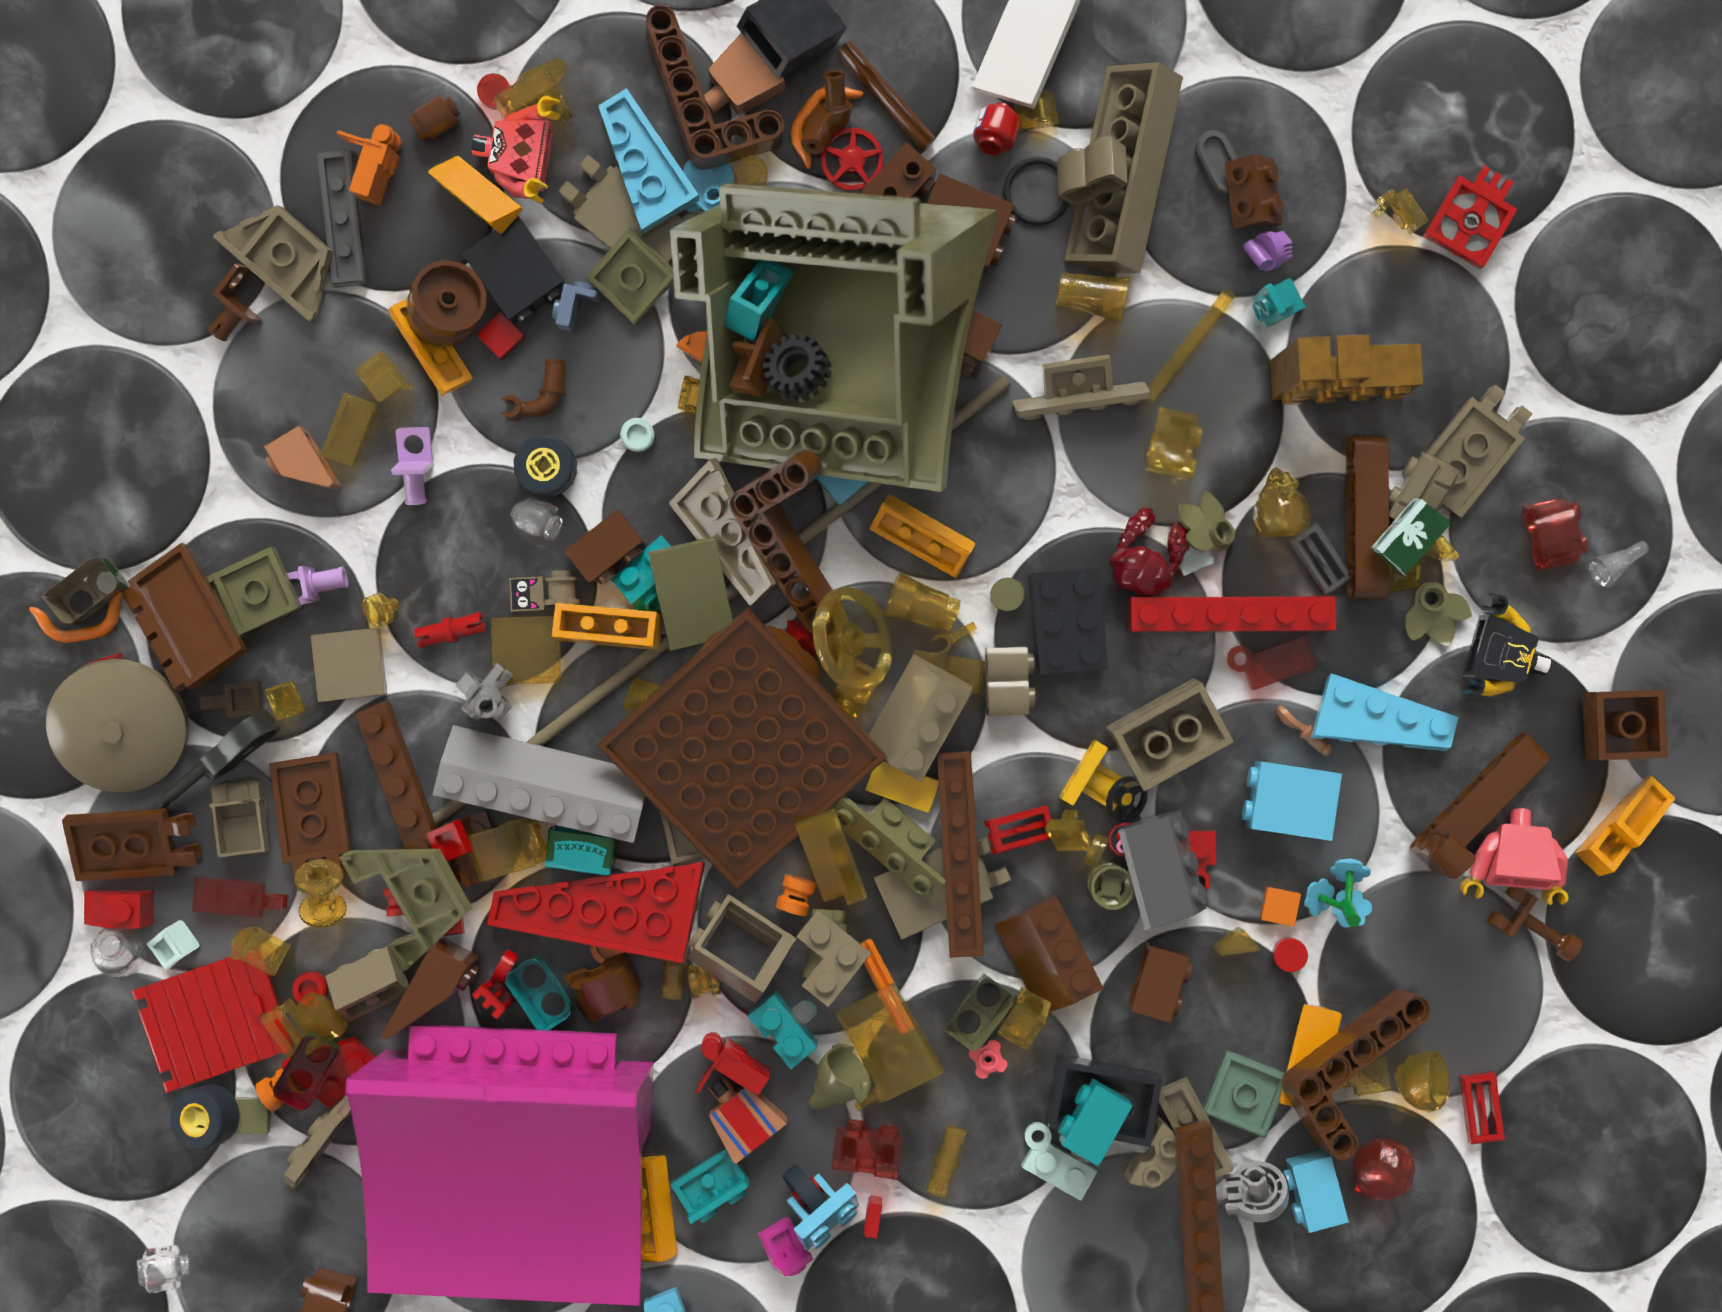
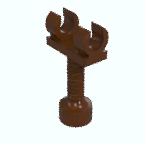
(1566, 945)

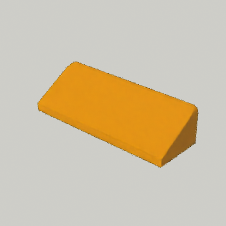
(476, 193)
(922, 536)
(1314, 1028)
(657, 1213)

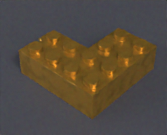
(1356, 372)

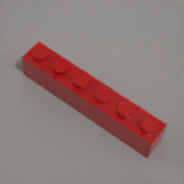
(1231, 614)

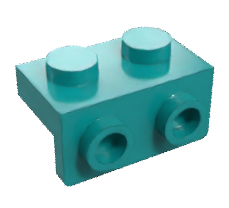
(637, 579)
(710, 1186)

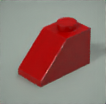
(119, 908)

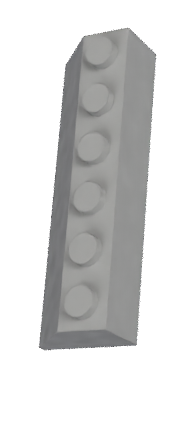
(539, 783)

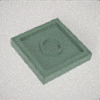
(1244, 1093)

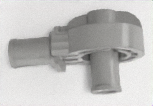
(484, 695)
(1250, 1194)

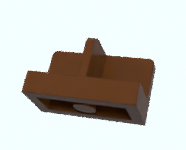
(749, 373)

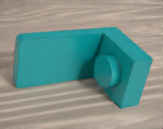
(1277, 302)

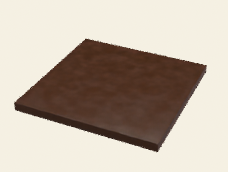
(741, 748)

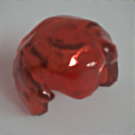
(1383, 1169)

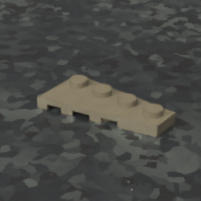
(707, 514)

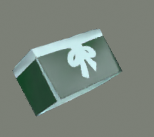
(1410, 535)

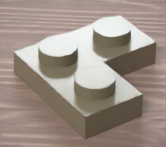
(839, 954)

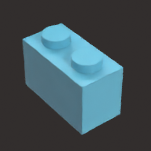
(1315, 1190)

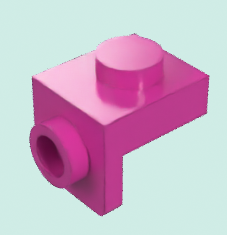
(784, 1248)

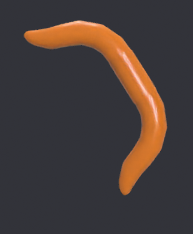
(800, 120)
(83, 633)

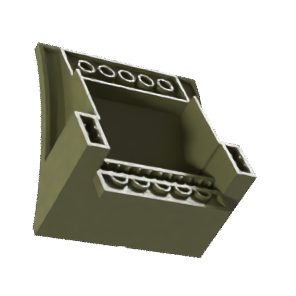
(882, 294)

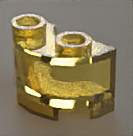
(1172, 444)

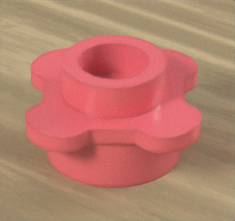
(997, 1063)

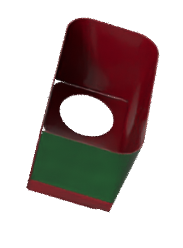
(297, 1100)

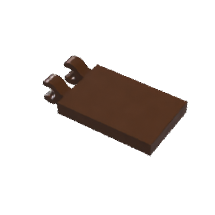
(310, 810)
(128, 844)

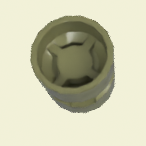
(1110, 885)

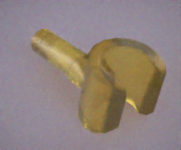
(954, 636)

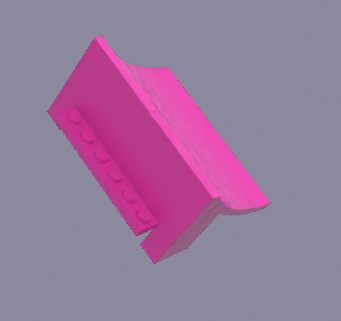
(503, 1165)

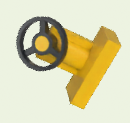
(1103, 785)

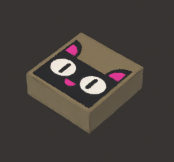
(527, 594)

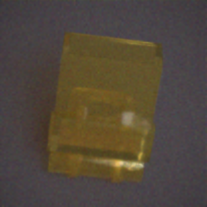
(533, 85)
(507, 848)

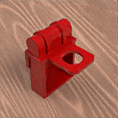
(734, 1063)

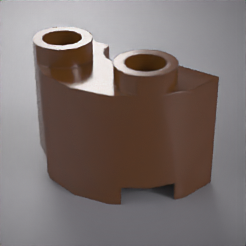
(605, 987)
(328, 1291)

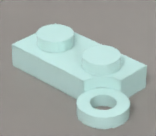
(1056, 1165)

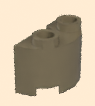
(1157, 1162)

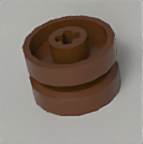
(445, 303)

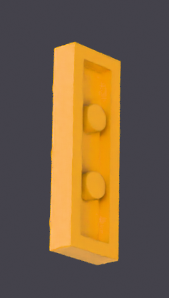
(439, 362)

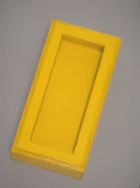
(902, 788)

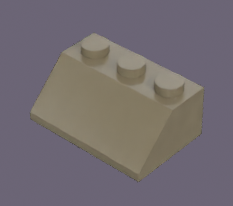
(919, 716)
(1169, 734)

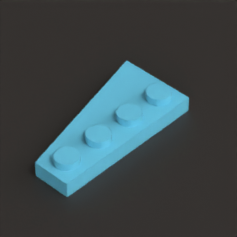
(647, 167)
(1367, 714)

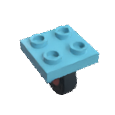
(823, 1213)

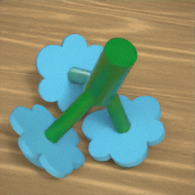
(1348, 903)

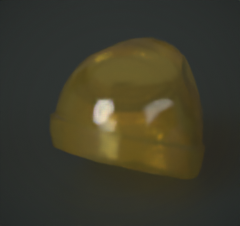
(1424, 1080)

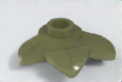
(1206, 524)
(1436, 619)

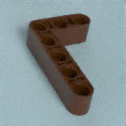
(694, 102)
(783, 536)
(1444, 839)
(1346, 1065)

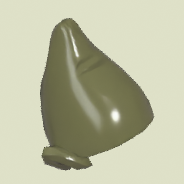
(839, 1078)

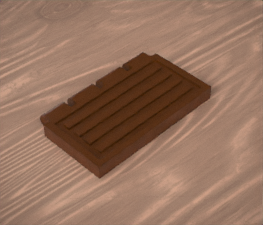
(183, 619)

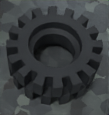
(785, 356)

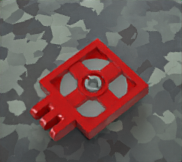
(1472, 218)

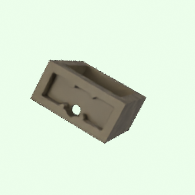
(754, 925)

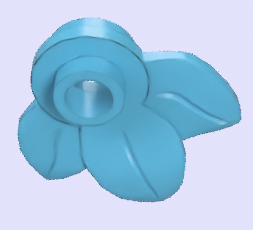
(707, 184)

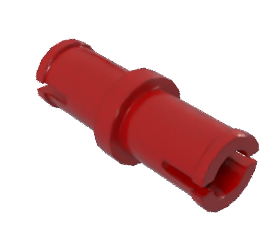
(450, 630)

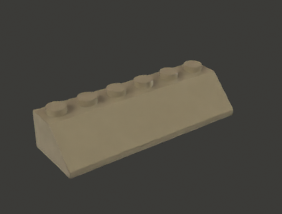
(1139, 112)

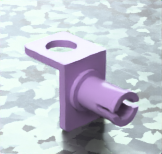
(413, 465)
(316, 582)

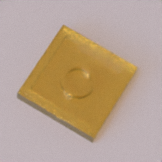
(527, 649)

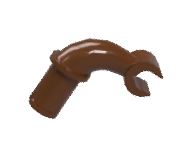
(549, 397)

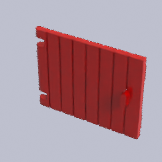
(209, 1021)

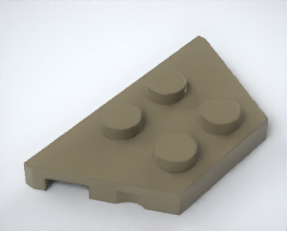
(282, 256)
(308, 1153)

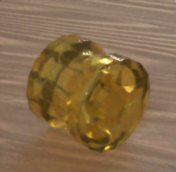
(702, 982)

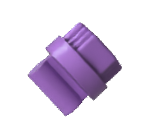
(1269, 250)

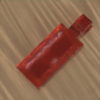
(234, 897)

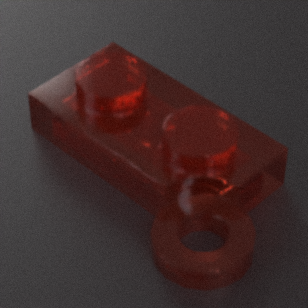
(1273, 663)

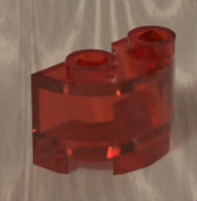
(1555, 532)
(868, 1149)

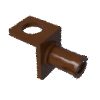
(233, 308)

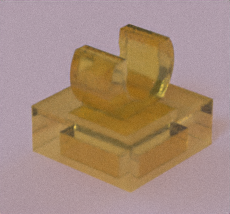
(1068, 832)

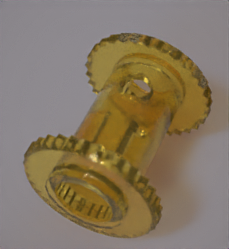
(318, 882)

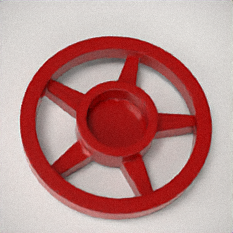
(852, 159)

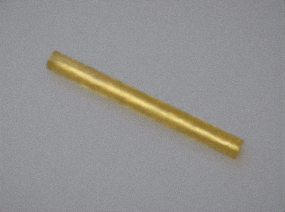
(1190, 343)

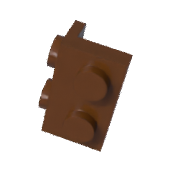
(1254, 191)

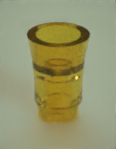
(1094, 294)
(921, 604)

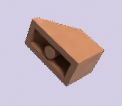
(299, 458)

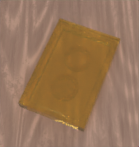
(889, 1042)

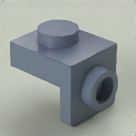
(566, 309)

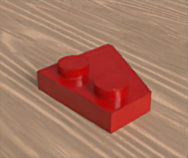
(351, 1059)

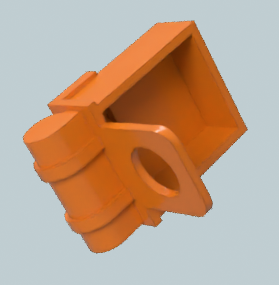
(376, 163)

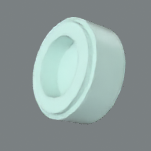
(637, 435)

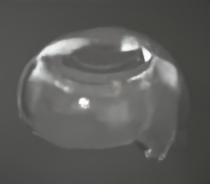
(117, 951)

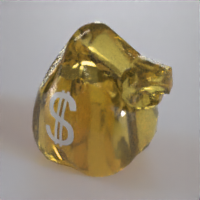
(1280, 507)

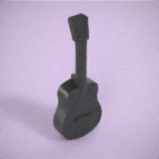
(226, 755)

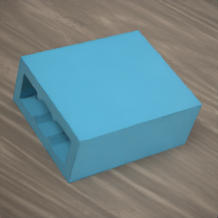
(1292, 800)

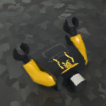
(1501, 651)

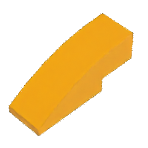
(1625, 827)

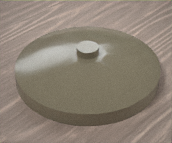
(117, 725)

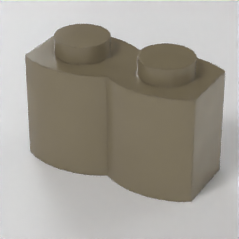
(1092, 171)
(1008, 681)

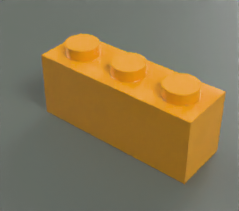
(607, 626)

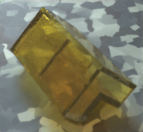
(830, 857)

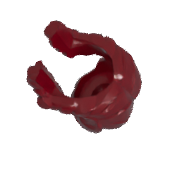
(1144, 568)

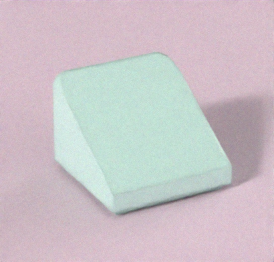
(173, 944)

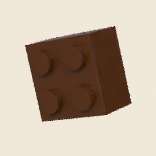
(1625, 724)

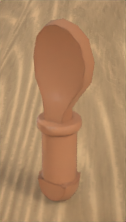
(1319, 745)

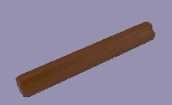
(885, 95)

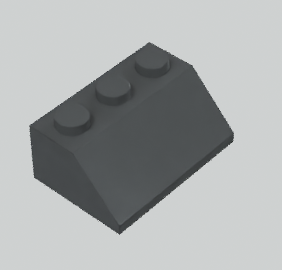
(1163, 869)

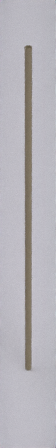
(648, 656)

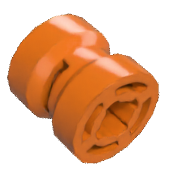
(796, 887)
(265, 1090)

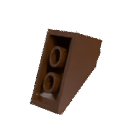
(440, 975)

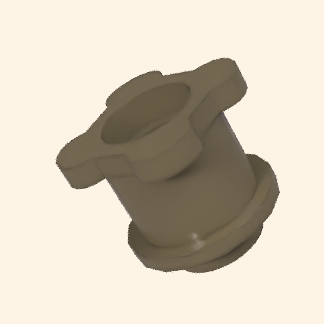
(561, 588)

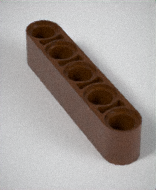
(1366, 515)

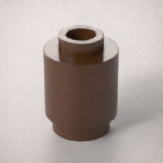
(434, 117)

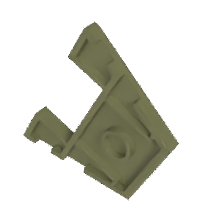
(422, 889)

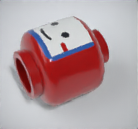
(996, 128)

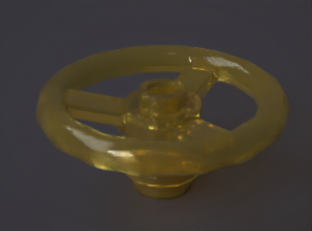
(848, 640)

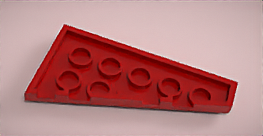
(624, 912)

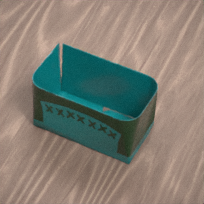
(580, 851)
(533, 1008)

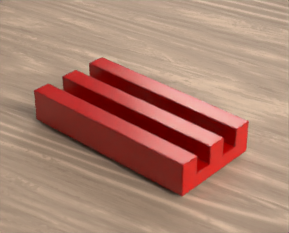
(996, 835)
(492, 999)
(1477, 1079)

